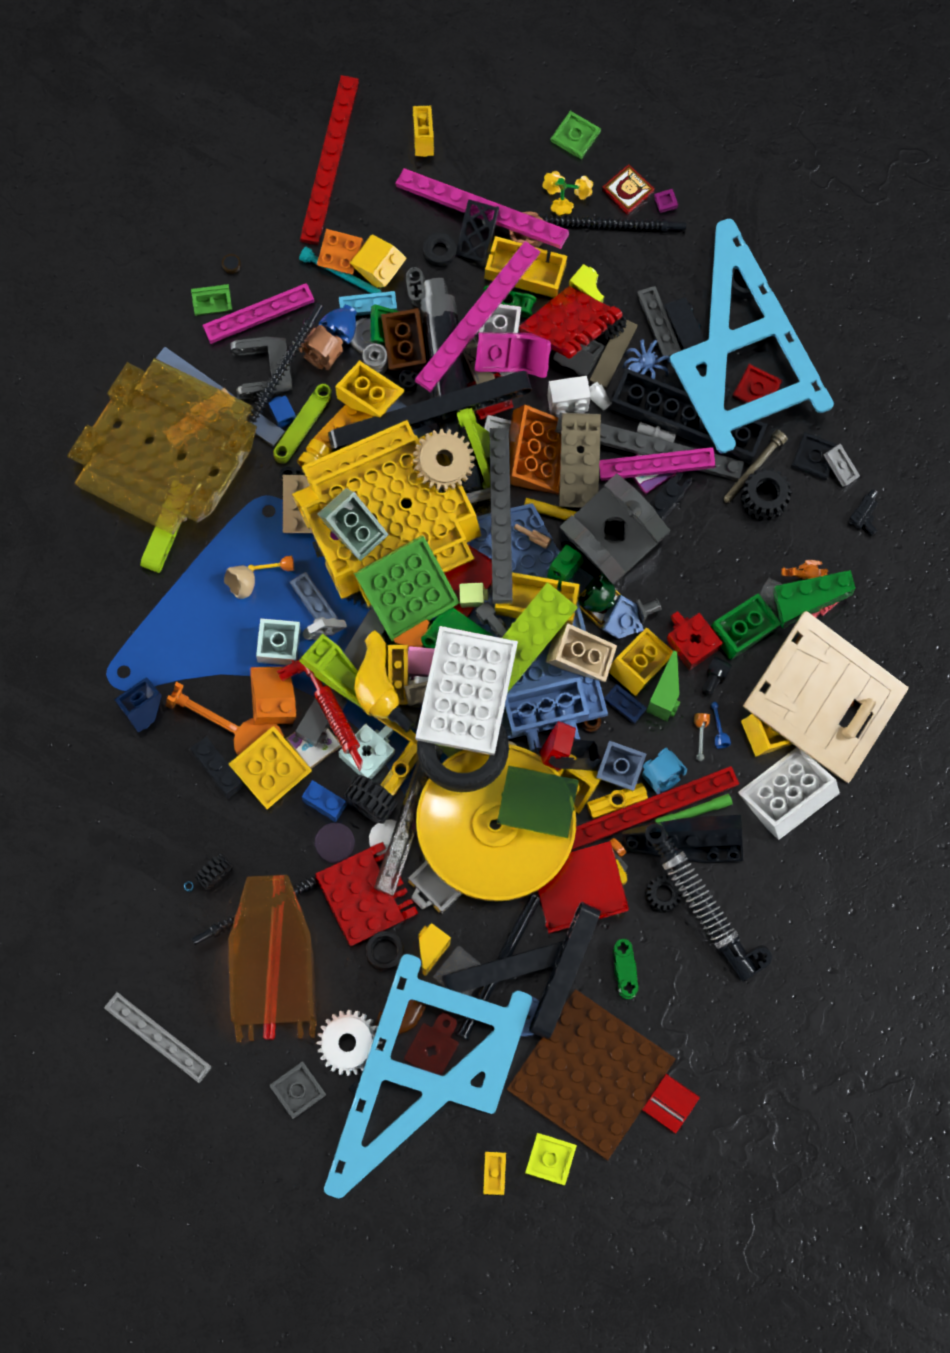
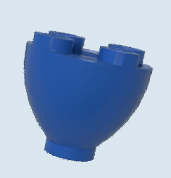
(341, 323)

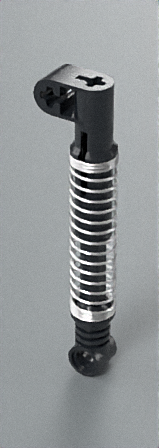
(705, 907)

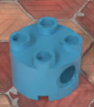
(663, 771)

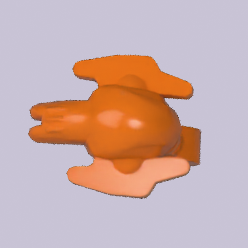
(809, 571)

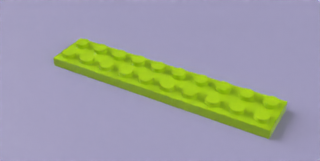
(534, 632)

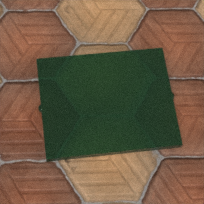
(537, 801)

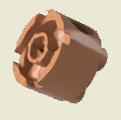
(321, 348)

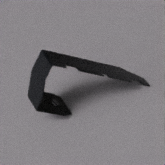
(578, 749)

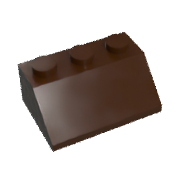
(405, 340)

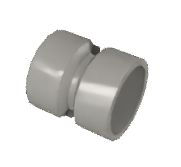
(375, 357)

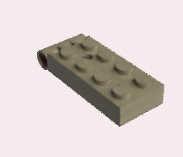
(579, 470)

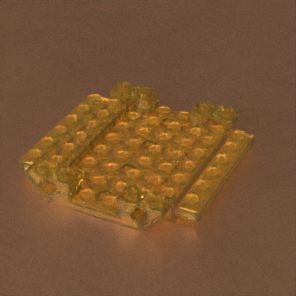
(181, 418)

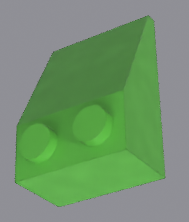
(664, 700)

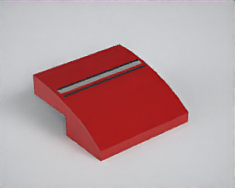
(671, 1103)

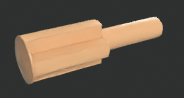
(535, 536)

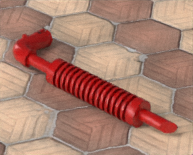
(330, 709)

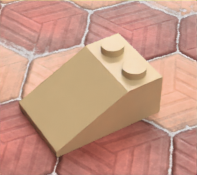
(581, 653)

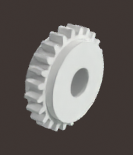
(360, 1029)

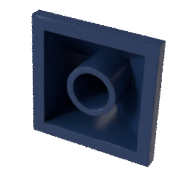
(140, 704)

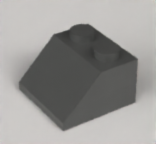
(584, 360)

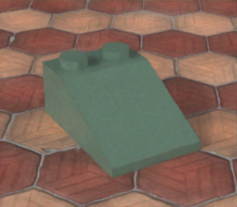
(353, 523)

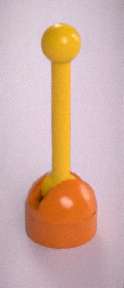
(286, 564)

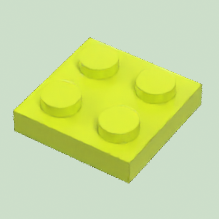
(550, 1159)

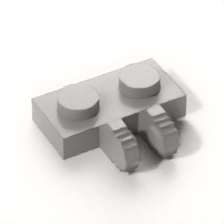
(323, 626)

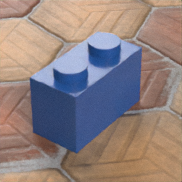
(324, 801)

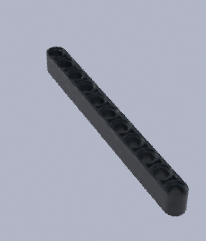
(436, 409)

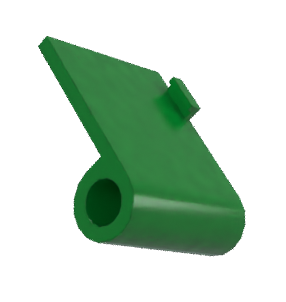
(451, 619)

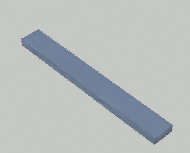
(265, 429)

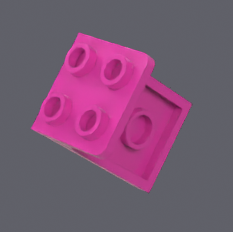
(513, 353)

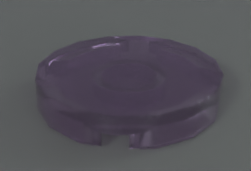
(334, 842)

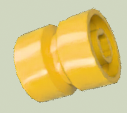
(315, 450)

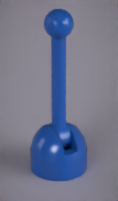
(722, 740)

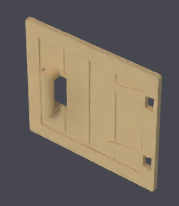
(814, 688)

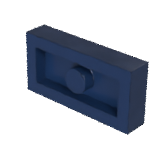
(625, 704)

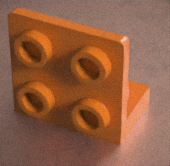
(338, 251)

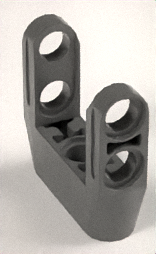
(276, 348)

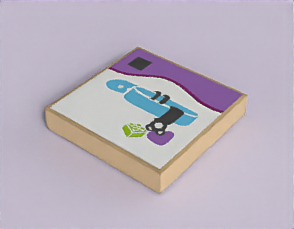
(314, 755)

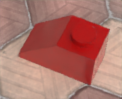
(558, 743)

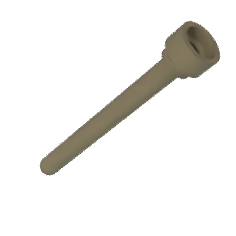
(777, 438)

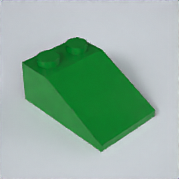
(745, 626)

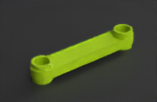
(467, 418)
(302, 423)

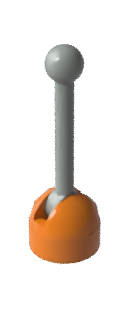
(701, 720)

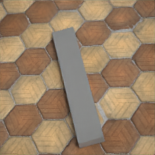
(158, 1037)

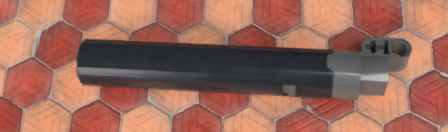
(439, 321)

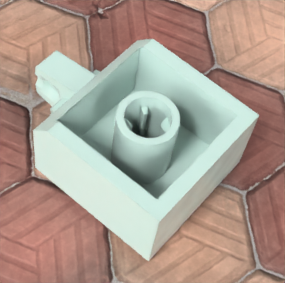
(379, 749)

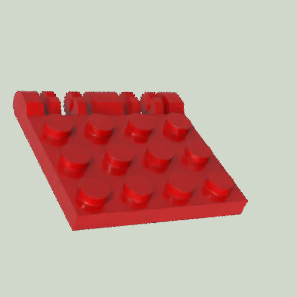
(570, 321)
(355, 902)

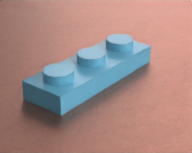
(363, 302)

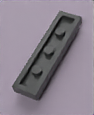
(658, 321)

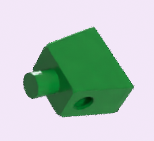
(565, 564)

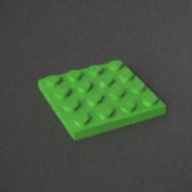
(406, 587)

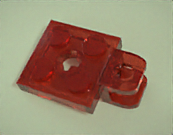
(434, 1036)

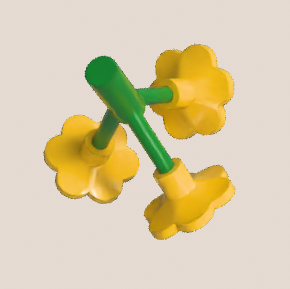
(556, 183)

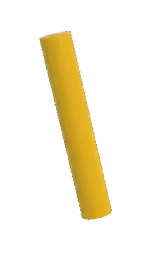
(551, 510)

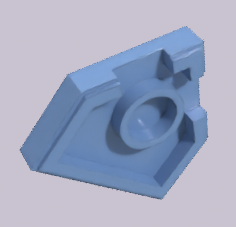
(622, 618)

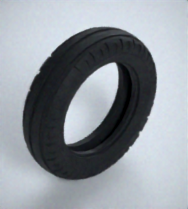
(464, 781)

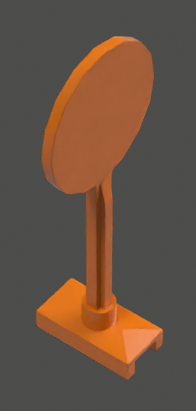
(244, 734)

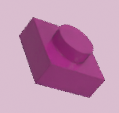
(666, 201)

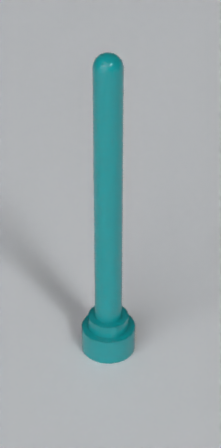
(308, 255)

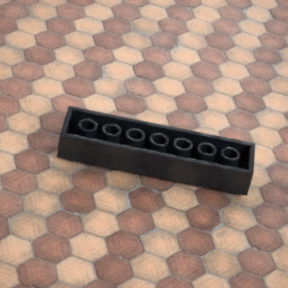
(674, 412)

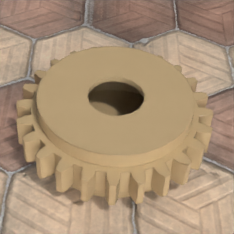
(443, 475)

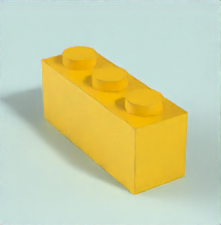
(398, 669)

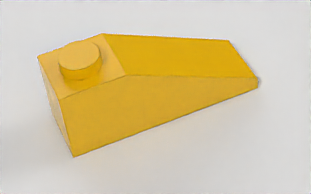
(423, 131)

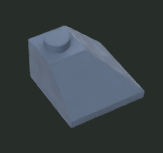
(621, 765)

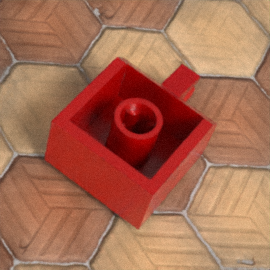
(693, 629)

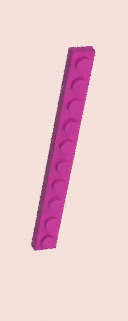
(458, 199)
(477, 316)

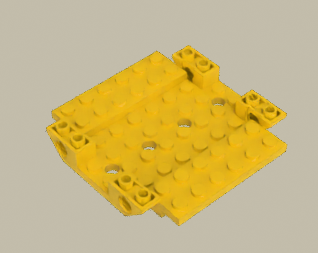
(383, 476)

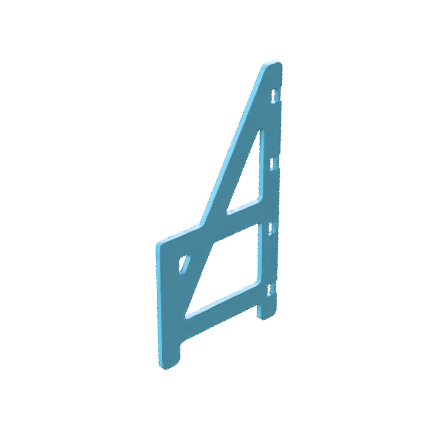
(709, 391)
(491, 1056)

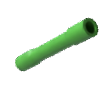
(714, 804)

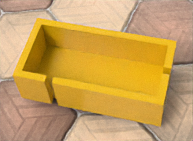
(539, 278)
(525, 590)

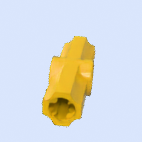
(407, 760)
(604, 805)

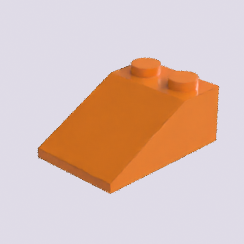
(271, 697)

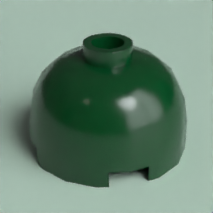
(599, 595)

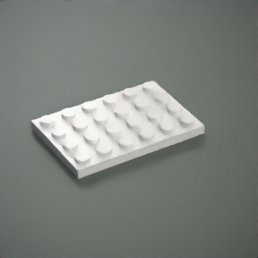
(466, 690)

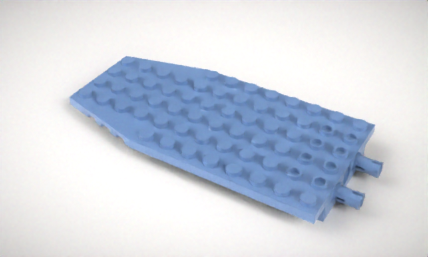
(544, 691)

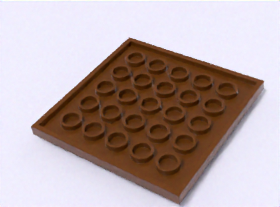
(591, 1075)

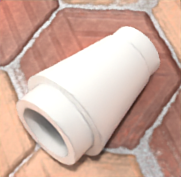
(599, 396)

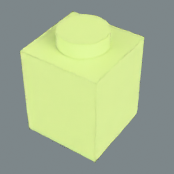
(473, 595)

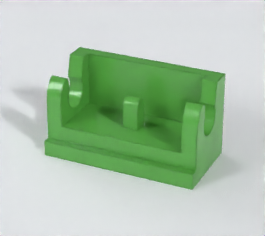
(211, 299)

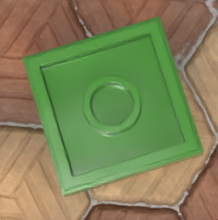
(575, 134)

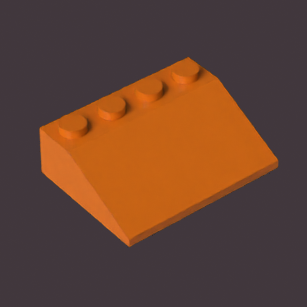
(534, 450)

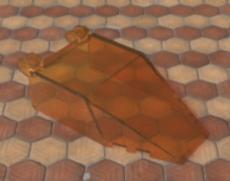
(271, 958)

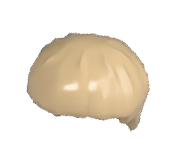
(240, 581)

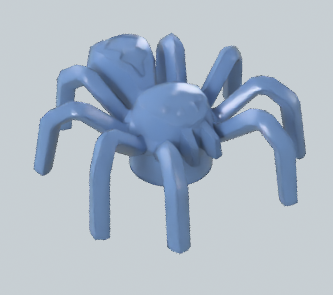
(646, 360)

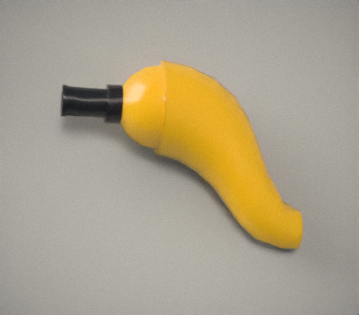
(373, 687)

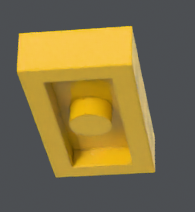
(494, 1173)

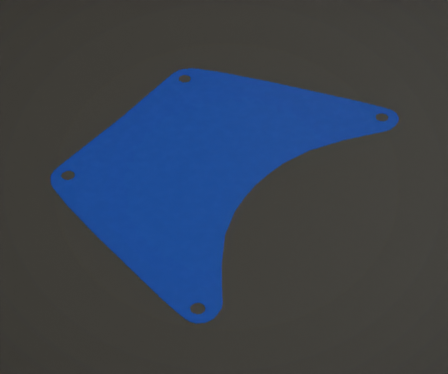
(210, 632)

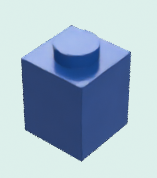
(281, 411)

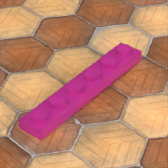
(258, 313)
(657, 463)

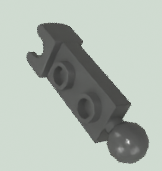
(487, 615)

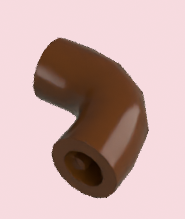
(411, 1016)

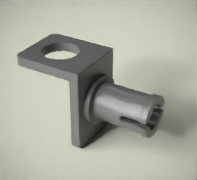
(647, 609)

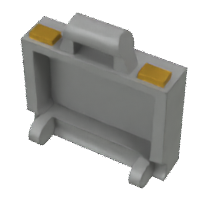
(432, 888)

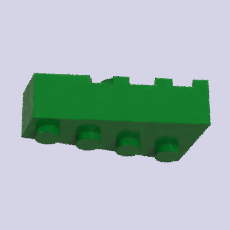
(811, 595)

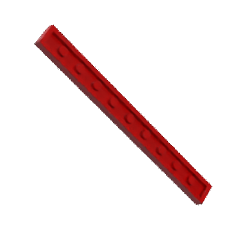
(329, 160)
(654, 807)

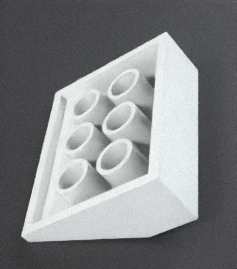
(789, 792)

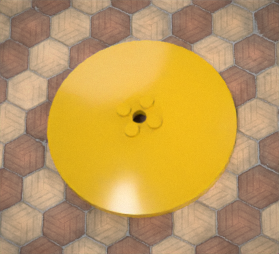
(472, 855)

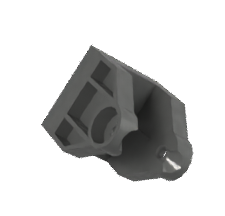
(621, 503)

